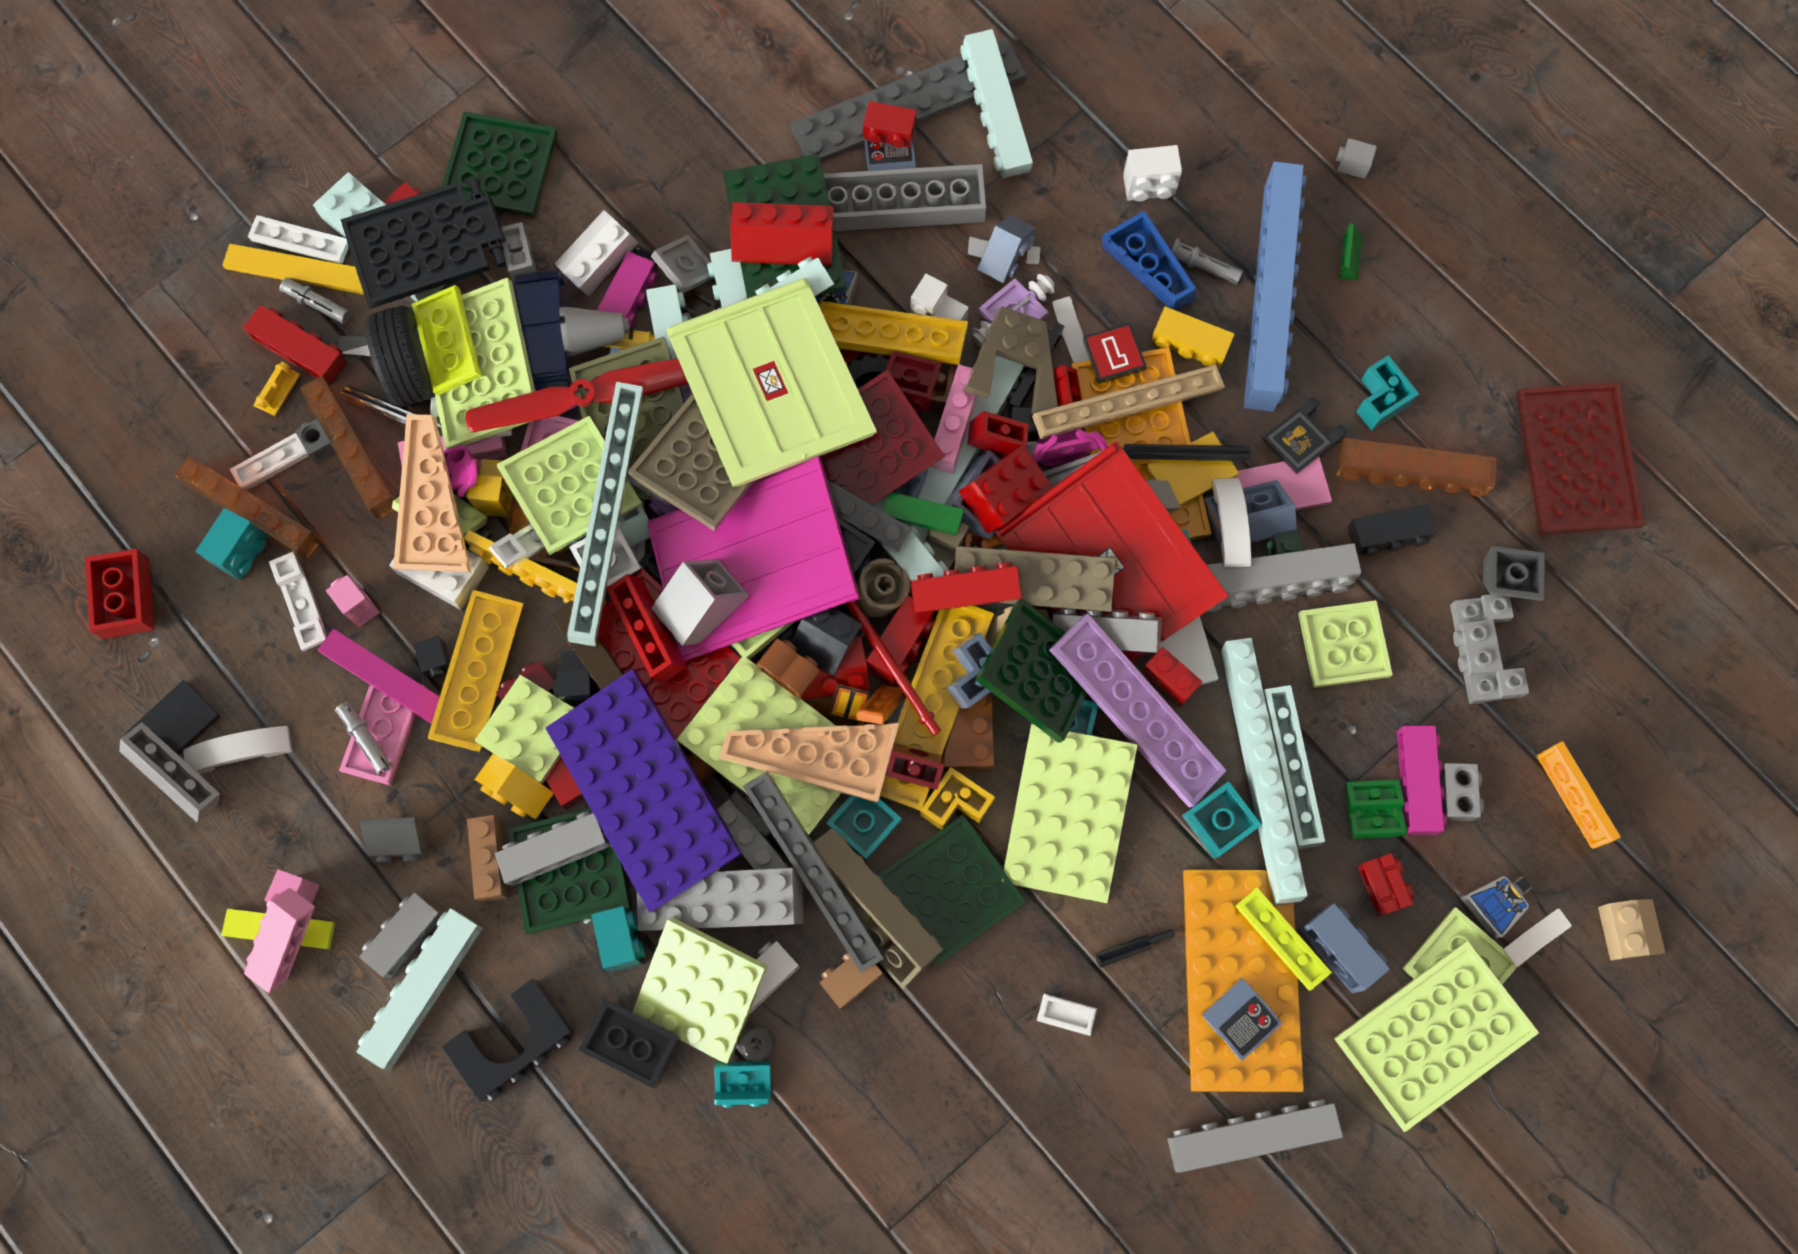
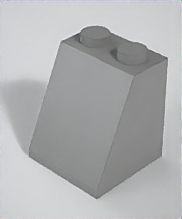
(698, 600)

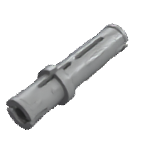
(305, 296)
(357, 728)

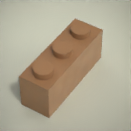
(484, 842)

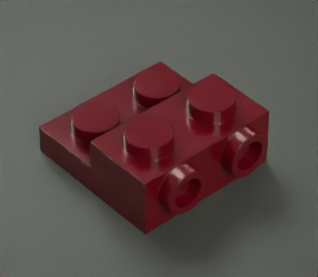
(915, 378)

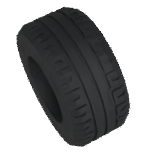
(398, 355)

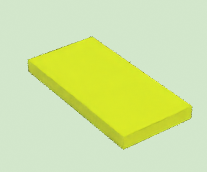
(446, 340)

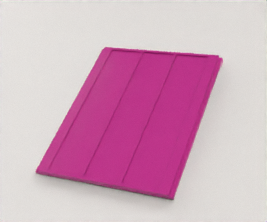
(776, 544)

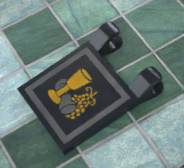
(1300, 440)

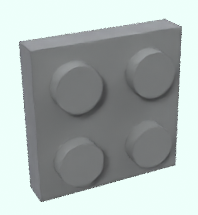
(683, 263)

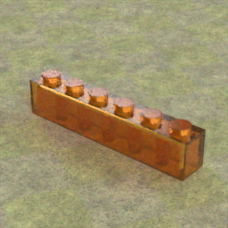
(349, 447)
(1416, 466)
(241, 502)

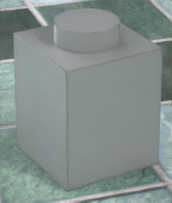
(1355, 158)

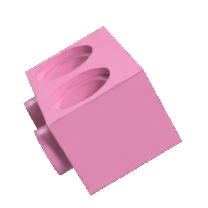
(352, 600)

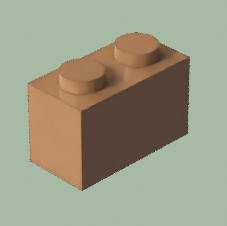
(847, 981)

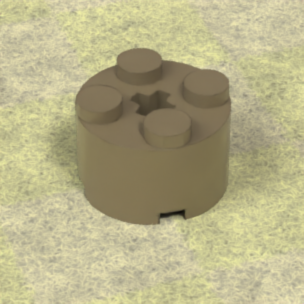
(881, 587)

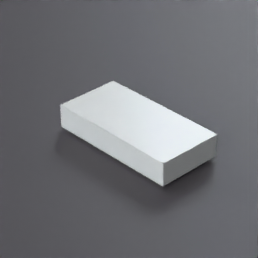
(1066, 1014)

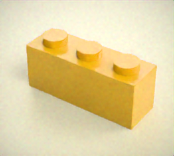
(1192, 338)

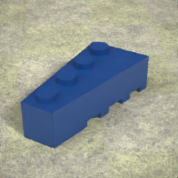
(1149, 259)

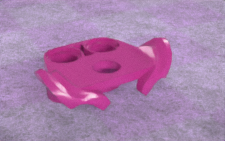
(1067, 447)
(461, 468)

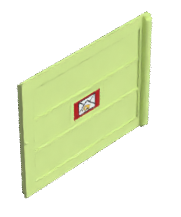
(770, 382)

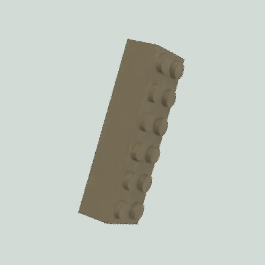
(1050, 577)
(897, 932)

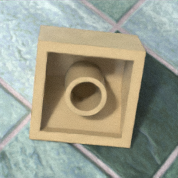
(1631, 929)

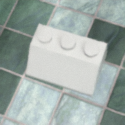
(596, 253)

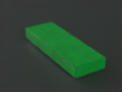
(924, 513)

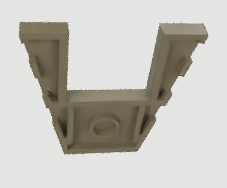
(1022, 341)

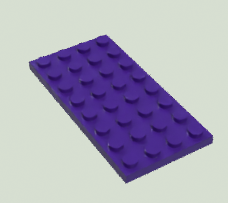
(643, 791)

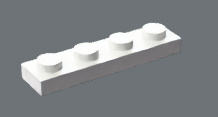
(299, 239)

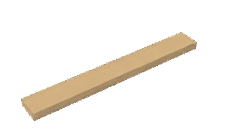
(1128, 401)

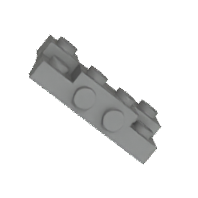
(1480, 650)

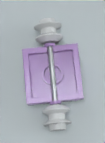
(1016, 298)

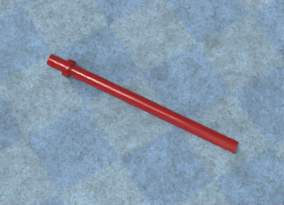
(925, 716)

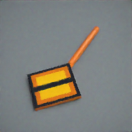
(847, 703)

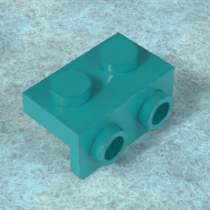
(742, 1083)

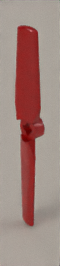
(557, 400)

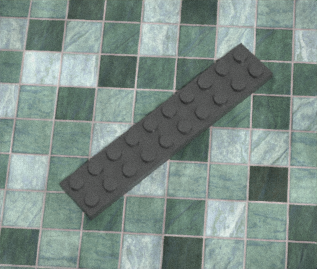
(927, 91)

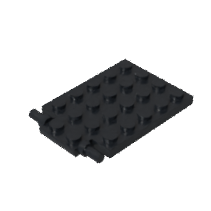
(423, 242)

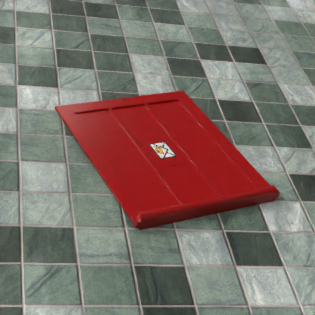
(1115, 513)

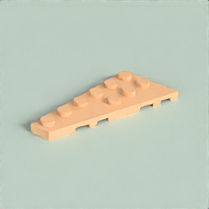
(428, 519)
(830, 757)

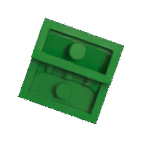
(1375, 809)

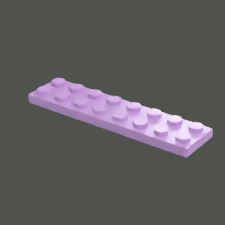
(1138, 710)

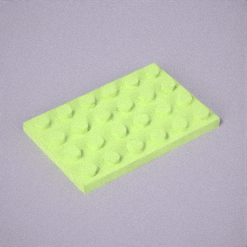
(501, 358)
(756, 702)
(1069, 814)
(1436, 1035)

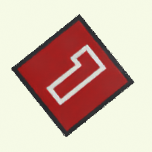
(1114, 353)

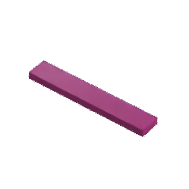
(380, 675)

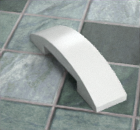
(1233, 522)
(517, 547)
(300, 601)
(238, 747)

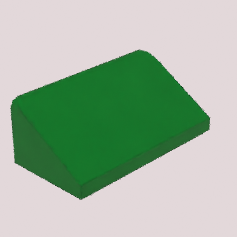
(1351, 253)

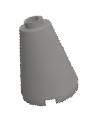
(590, 329)

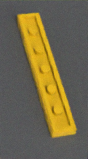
(296, 268)

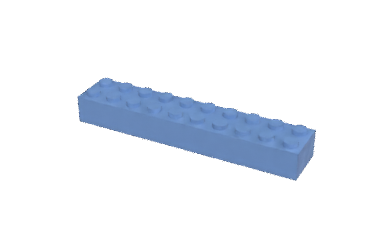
(1275, 287)

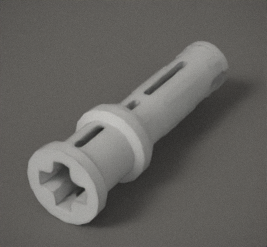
(1196, 258)

